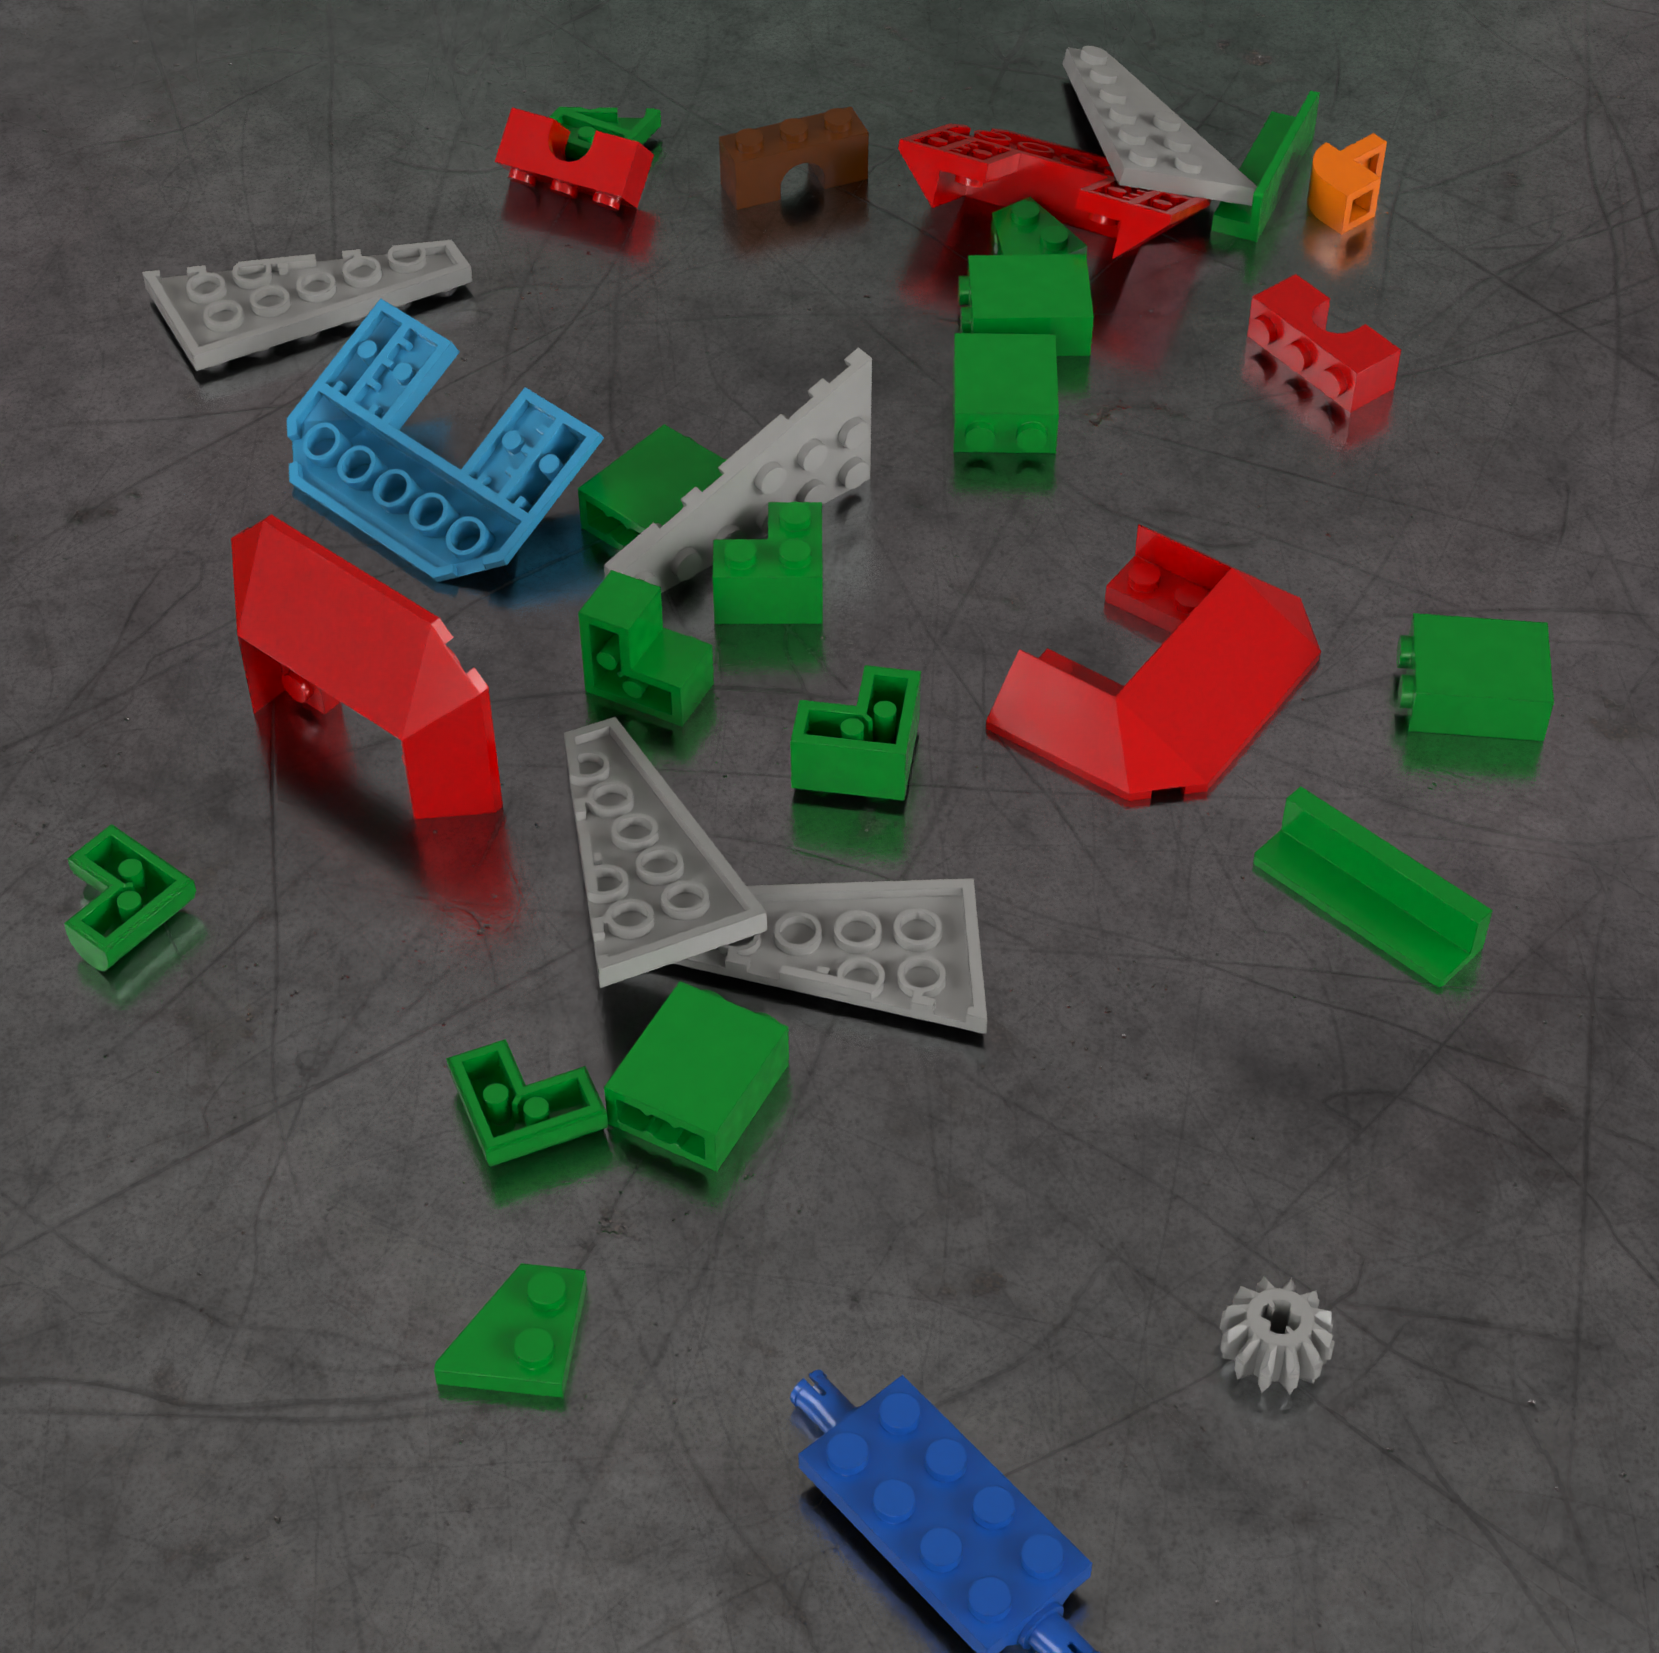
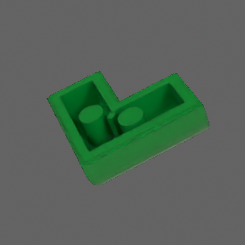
(135, 896)
(520, 1117)

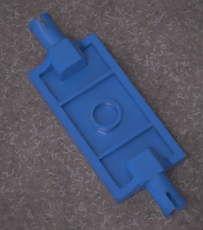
(944, 1517)

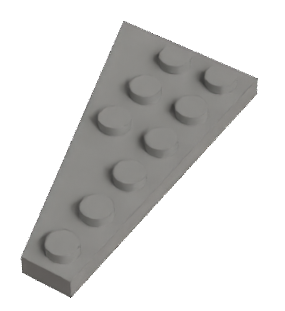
(1145, 138)
(295, 296)
(792, 459)
(646, 863)
(868, 945)

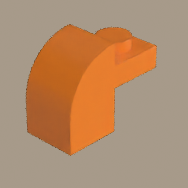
(1346, 183)

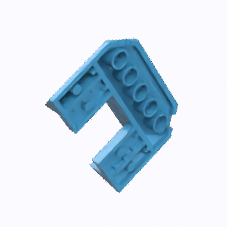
(403, 493)

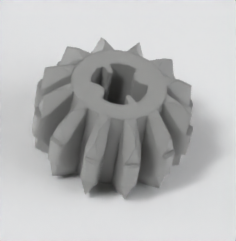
(1277, 1335)

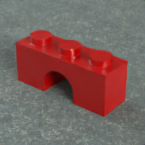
(610, 171)
(1345, 366)

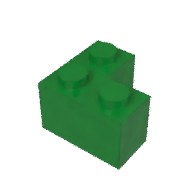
(772, 577)
(636, 658)
(860, 746)

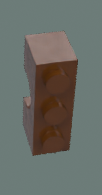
(759, 158)

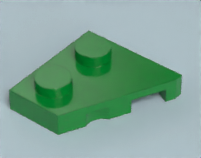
(584, 123)
(1032, 230)
(520, 1335)

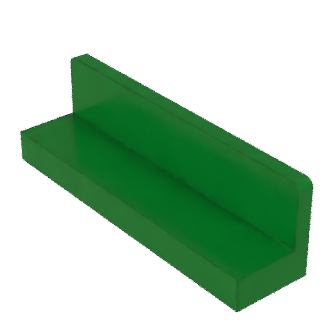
(1270, 168)
(1374, 889)

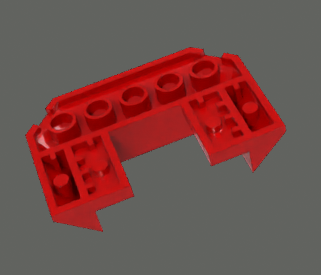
(1065, 181)
(347, 638)
(1192, 704)

